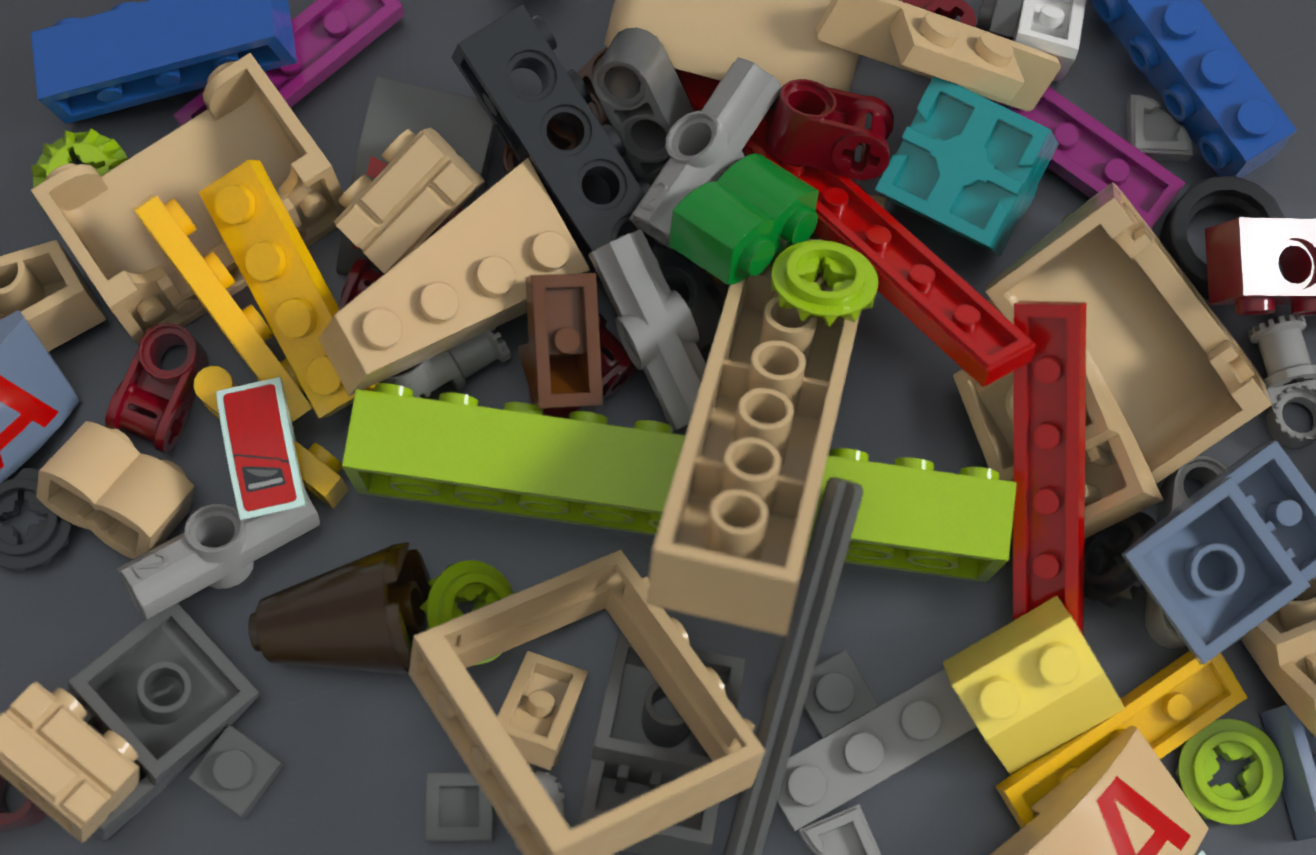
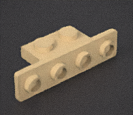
(940, 48)

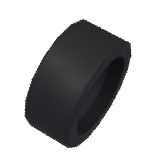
(1223, 191)

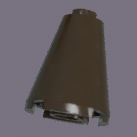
(349, 615)

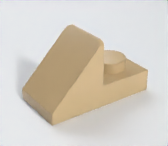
(542, 707)

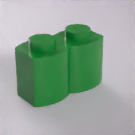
(744, 219)

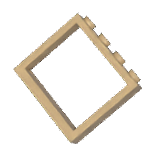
(662, 644)

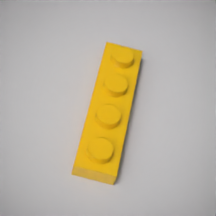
(280, 277)
(208, 281)
(1163, 708)

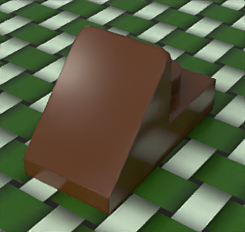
(564, 341)

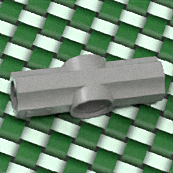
(707, 143)
(652, 324)
(194, 562)

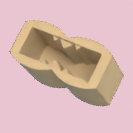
(115, 490)

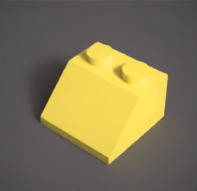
(1032, 685)

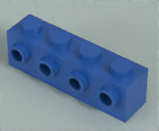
(153, 51)
(1201, 80)

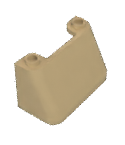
(712, 34)
(241, 124)
(1146, 329)

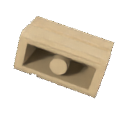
(408, 198)
(64, 761)

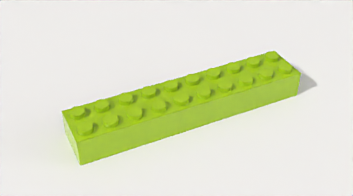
(623, 476)

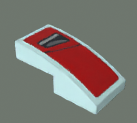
(260, 448)

